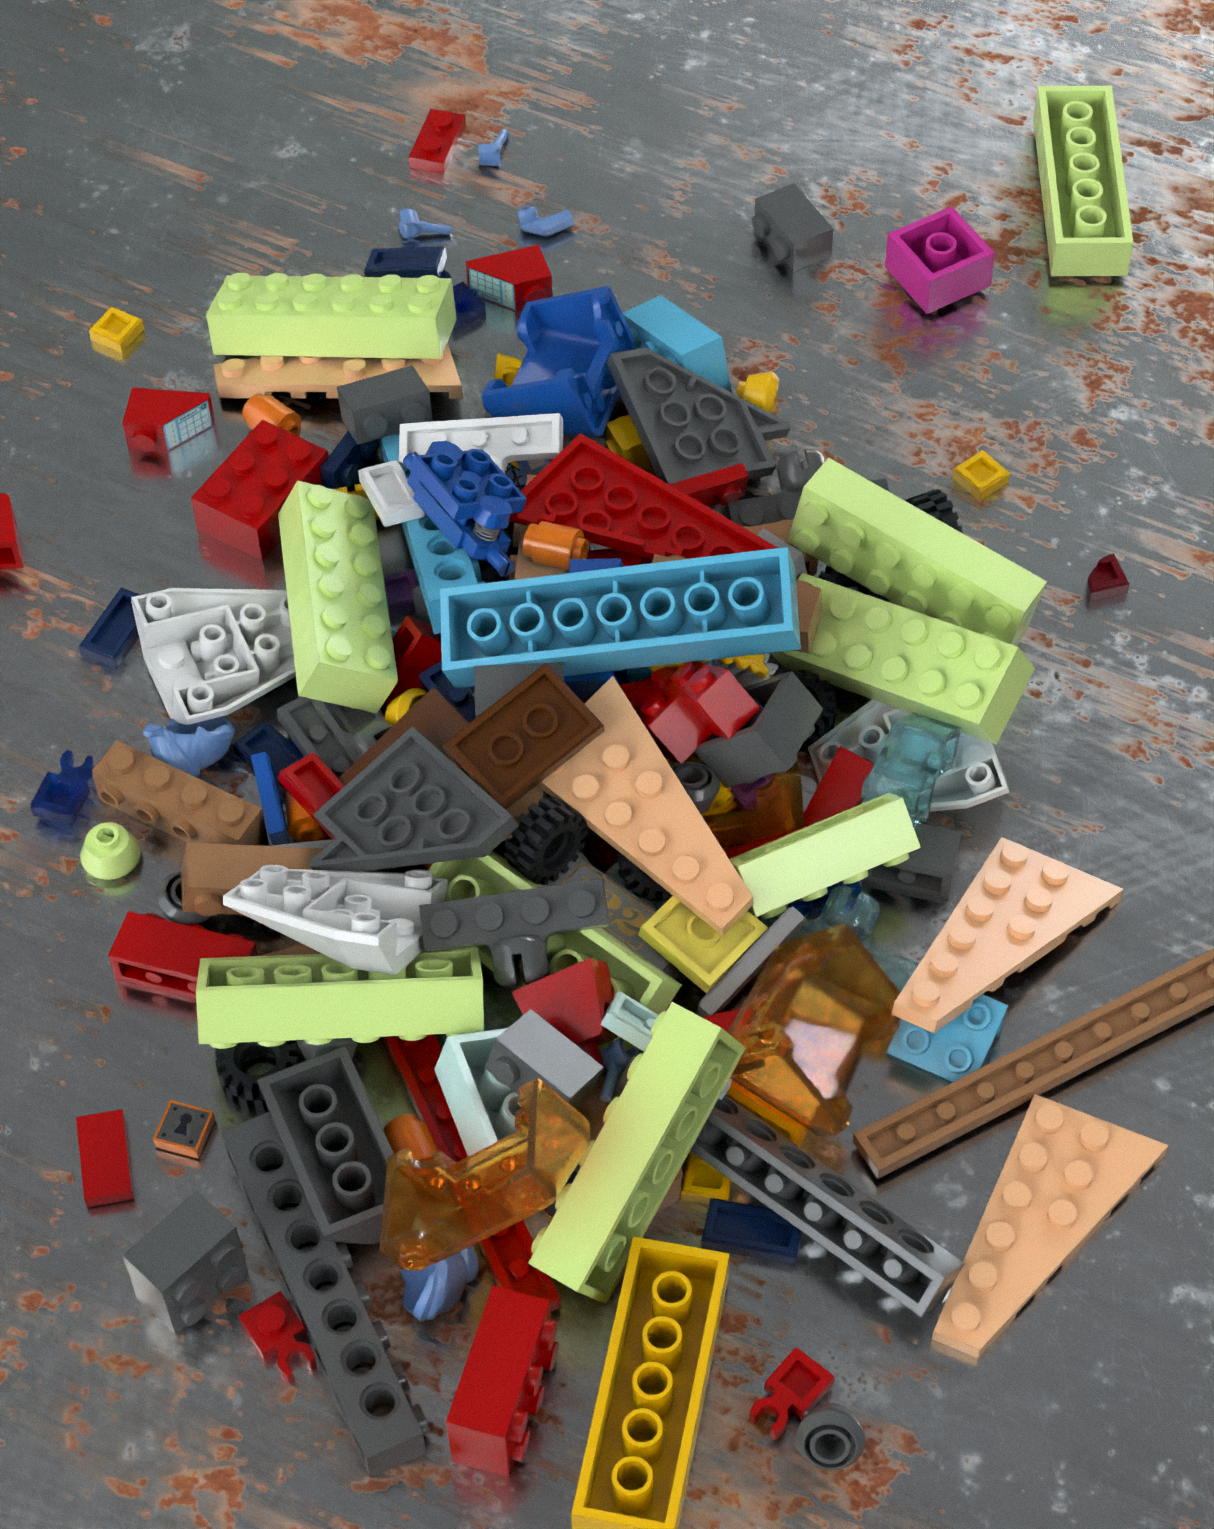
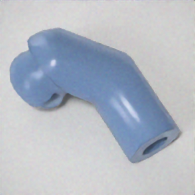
(544, 226)

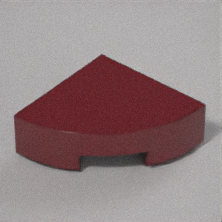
(1106, 580)

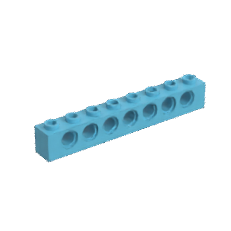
(433, 555)

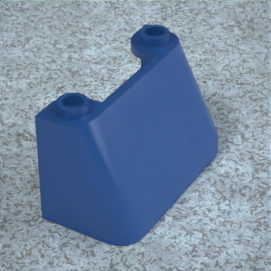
(566, 362)

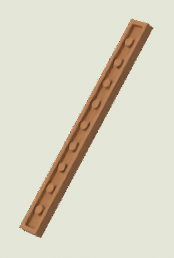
(1037, 1067)

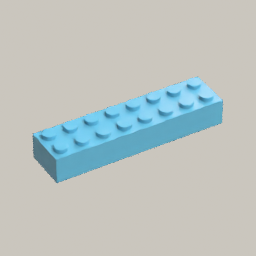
(624, 616)

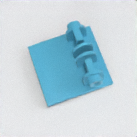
(956, 1047)

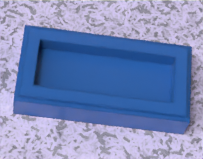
(270, 799)

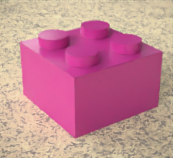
(939, 259)

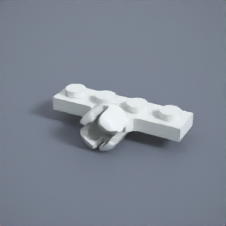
(500, 437)

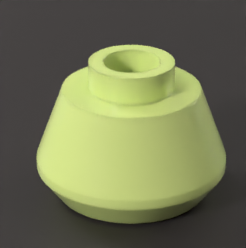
(110, 851)

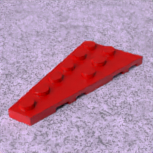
(628, 507)

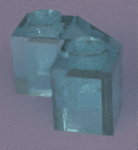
(911, 761)

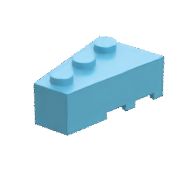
(680, 338)

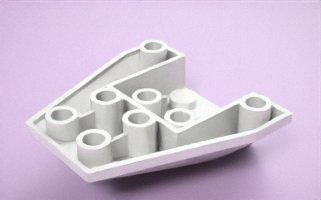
(214, 647)
(972, 780)
(348, 915)

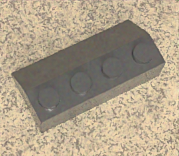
(332, 1144)

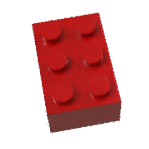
(252, 484)
(502, 1382)

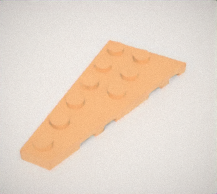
(324, 374)
(645, 813)
(1003, 924)
(1046, 1204)

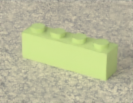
(826, 854)

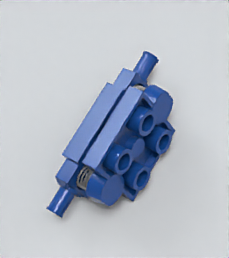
(466, 499)

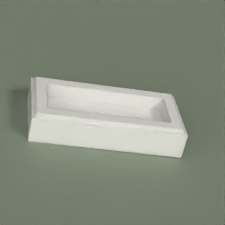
(390, 493)

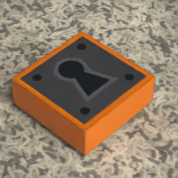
(184, 1129)

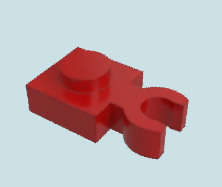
(276, 1331)
(794, 1388)

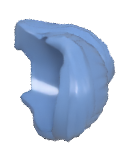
(191, 745)
(438, 1286)

